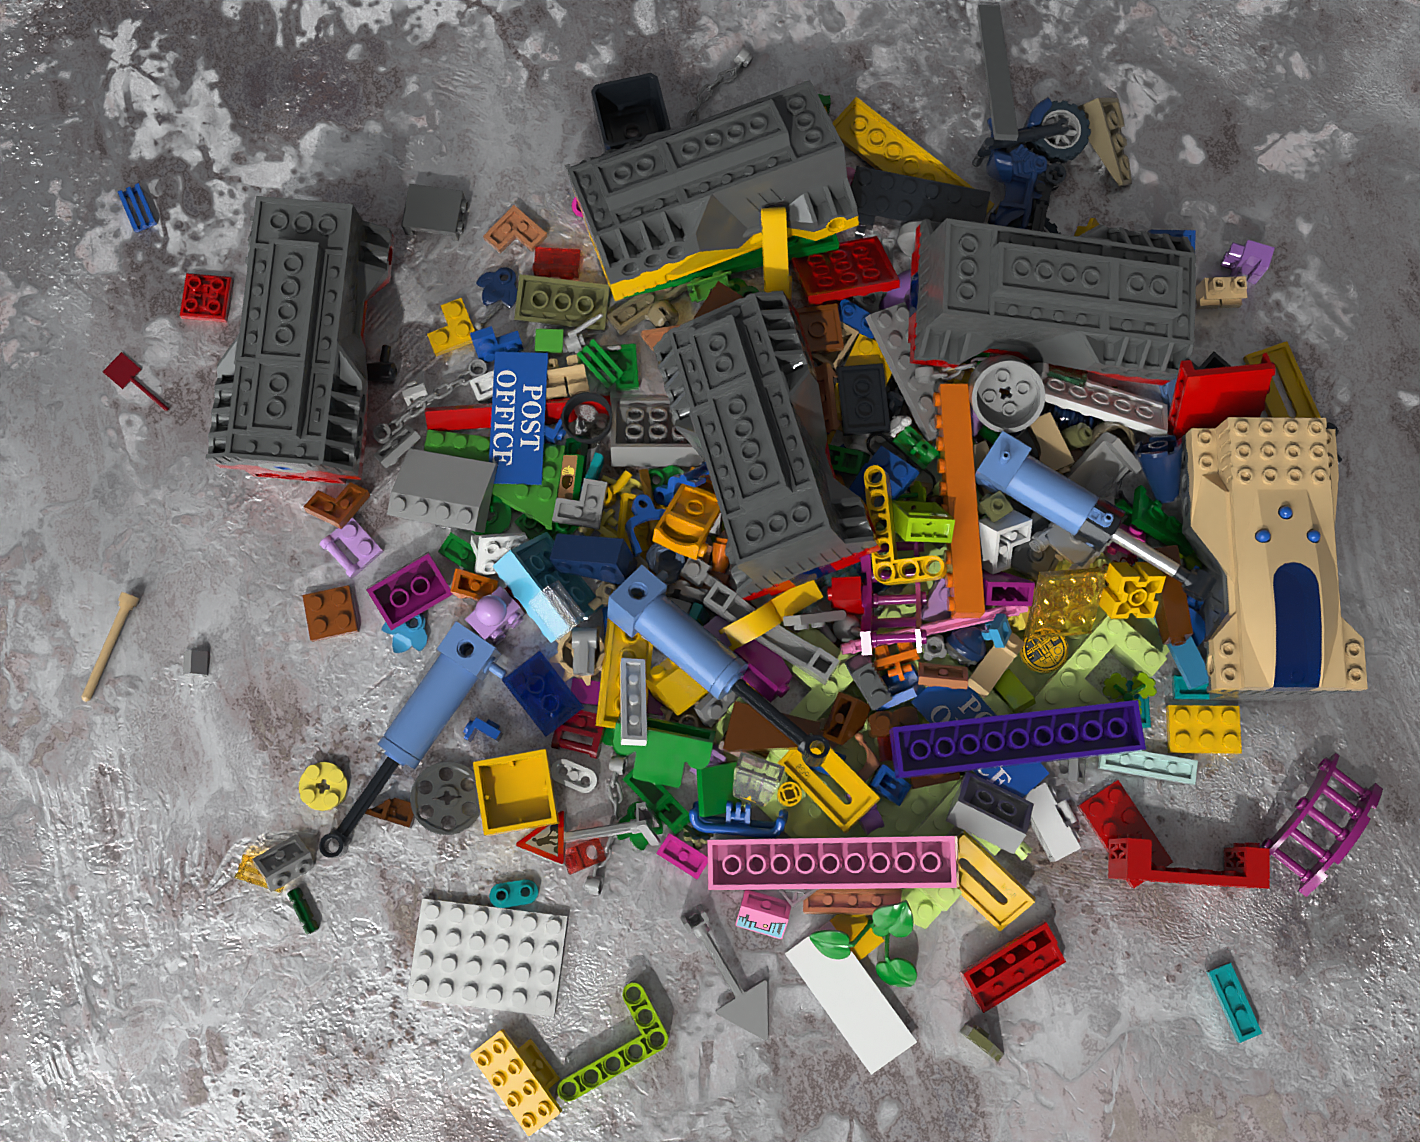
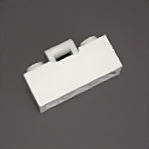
(1053, 834)

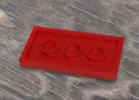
(1114, 813)

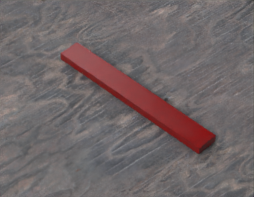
(479, 415)

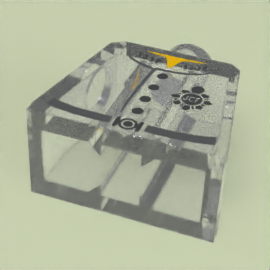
(756, 779)

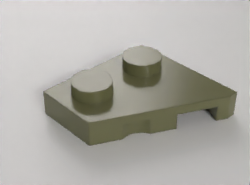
(980, 1038)

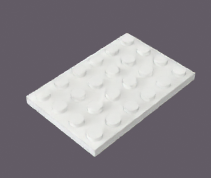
(487, 957)

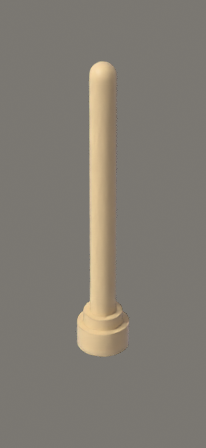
(126, 603)

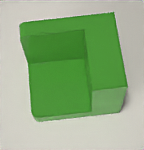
(549, 340)

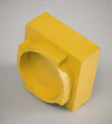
(516, 792)

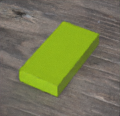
(1013, 692)

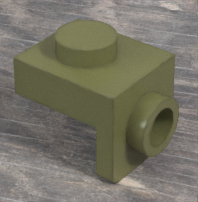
(994, 506)

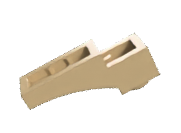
(994, 665)

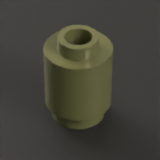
(1077, 436)

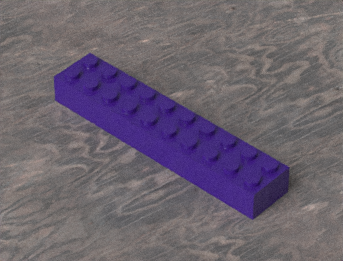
(1017, 739)

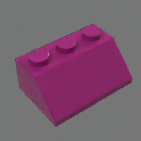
(409, 591)

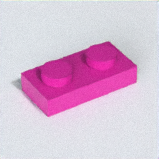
(683, 856)

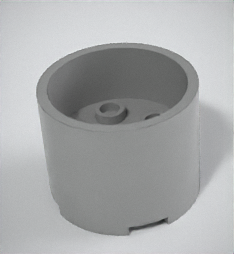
(1011, 411)

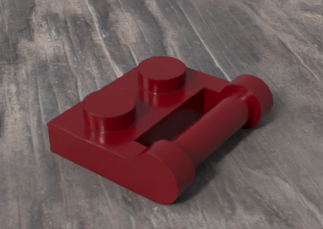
(581, 724)

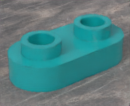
(514, 893)

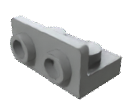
(284, 862)

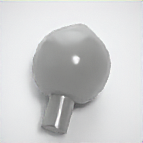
(847, 629)

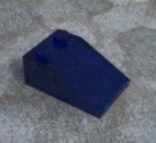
(542, 693)

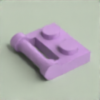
(357, 541)

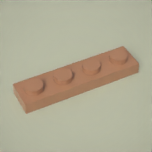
(850, 901)

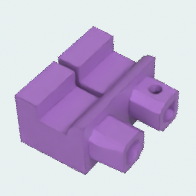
(1249, 259)

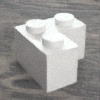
(999, 539)

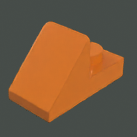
(472, 585)

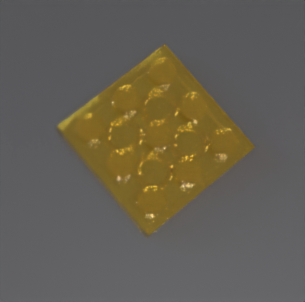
(1065, 602)

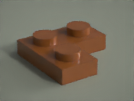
(340, 509)

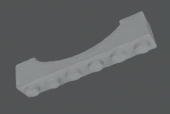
(792, 648)

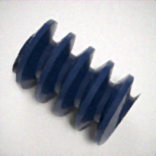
(1068, 417)

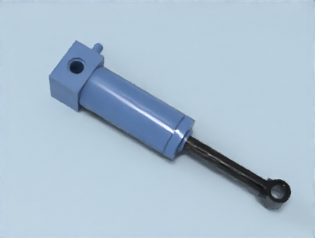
(644, 608)
(423, 718)

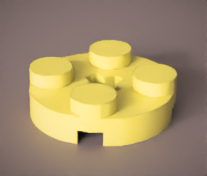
(330, 798)

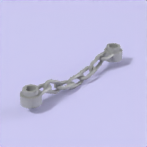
(743, 59)
(925, 374)
(381, 427)
(618, 765)

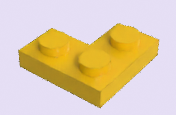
(456, 333)

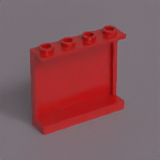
(1212, 395)

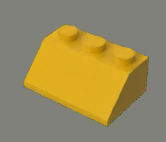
(673, 687)

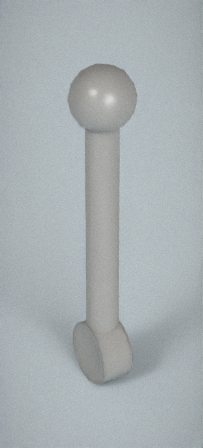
(479, 325)

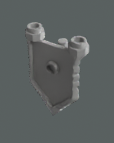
(1066, 545)

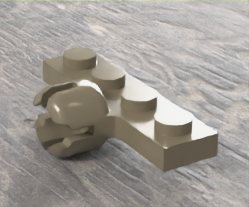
(650, 306)

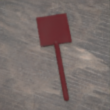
(123, 371)

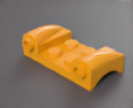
(688, 520)

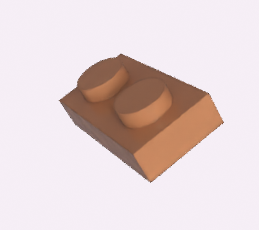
(943, 675)

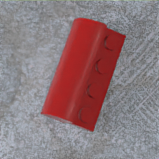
(1013, 966)

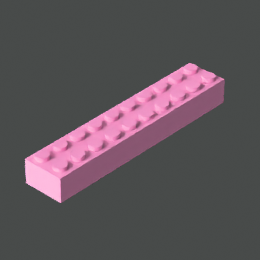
(833, 863)

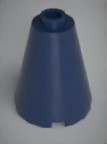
(1161, 465)

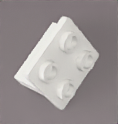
(492, 548)

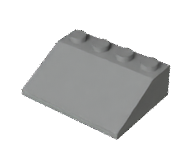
(647, 435)
(443, 490)

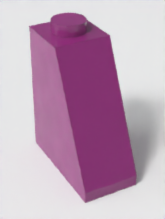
(1007, 589)
(765, 670)

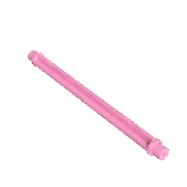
(943, 625)

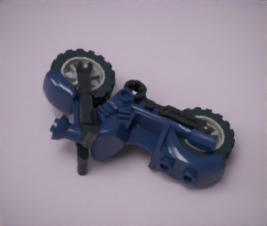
(1027, 175)

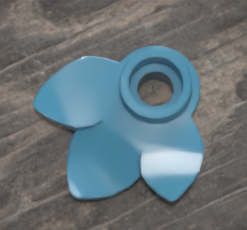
(407, 636)

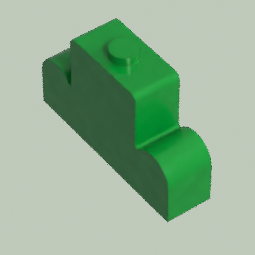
(667, 751)

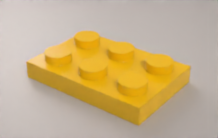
(1203, 729)

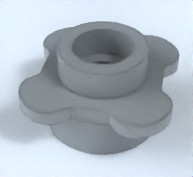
(938, 642)

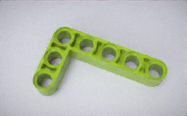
(621, 1052)

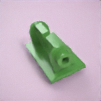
(702, 287)

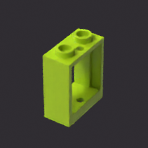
(924, 523)

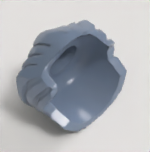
(662, 558)

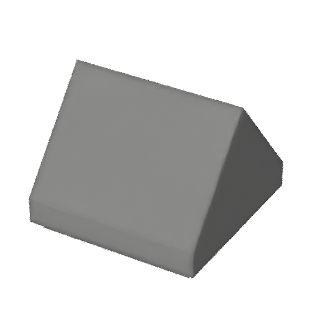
(195, 663)

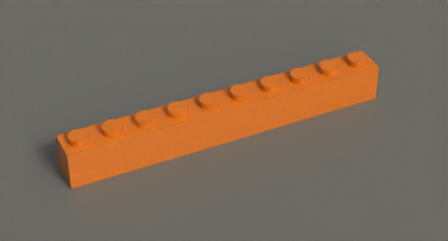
(959, 501)

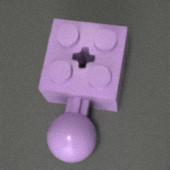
(495, 616)

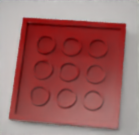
(850, 271)

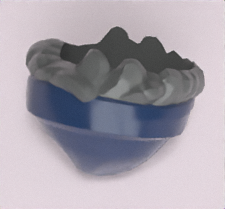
(966, 645)

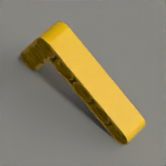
(775, 250)
(888, 536)

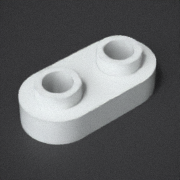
(574, 776)

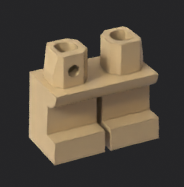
(1221, 292)
(573, 374)

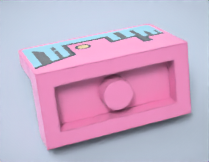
(763, 914)

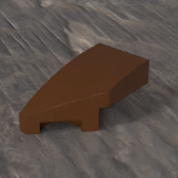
(394, 811)

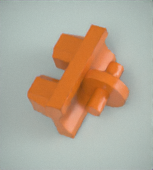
(885, 660)

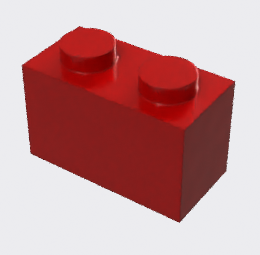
(846, 594)

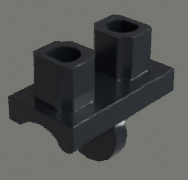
(894, 398)

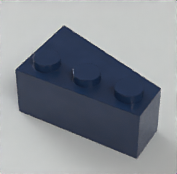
(593, 557)

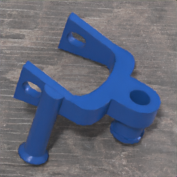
(665, 493)
(642, 515)

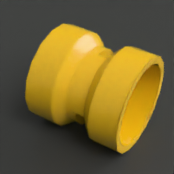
(788, 798)

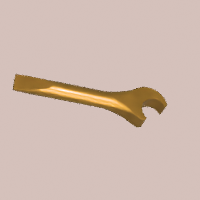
(647, 490)

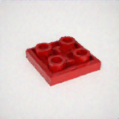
(206, 297)

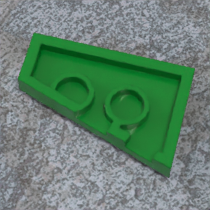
(1151, 519)

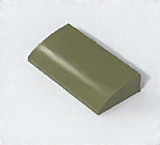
(561, 301)

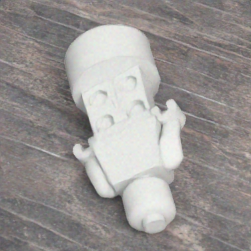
(896, 425)

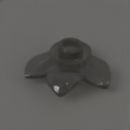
(587, 421)

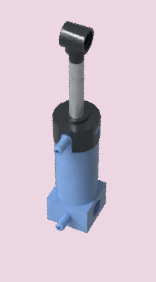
(1074, 508)

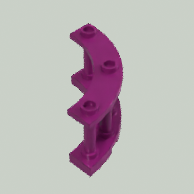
(871, 600)
(1344, 836)

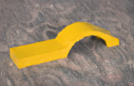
(771, 614)

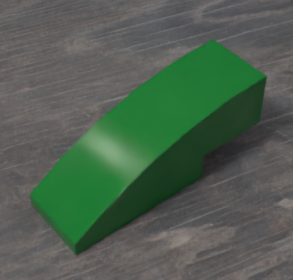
(660, 802)

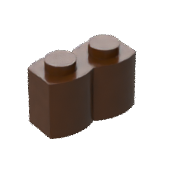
(882, 721)

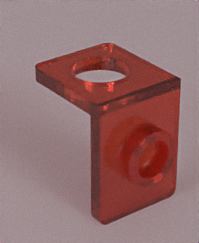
(577, 859)

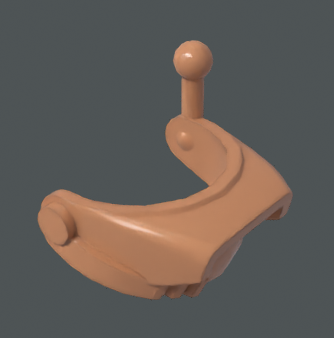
(871, 763)

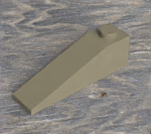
(1106, 136)

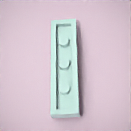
(1152, 766)

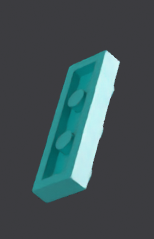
(1234, 1002)

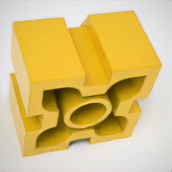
(1131, 590)

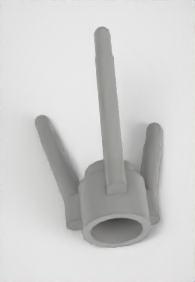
(575, 340)

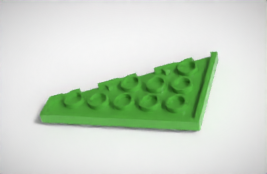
(533, 500)

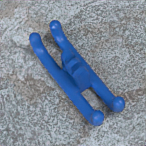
(738, 822)

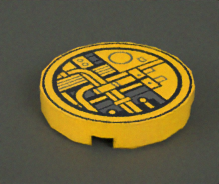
(1044, 653)

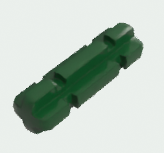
(303, 910)

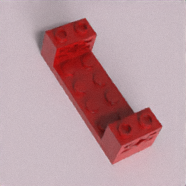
(1244, 865)

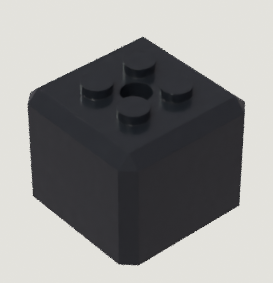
(627, 105)

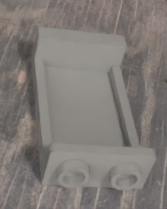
(1106, 455)

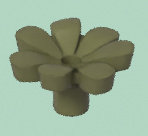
(697, 837)

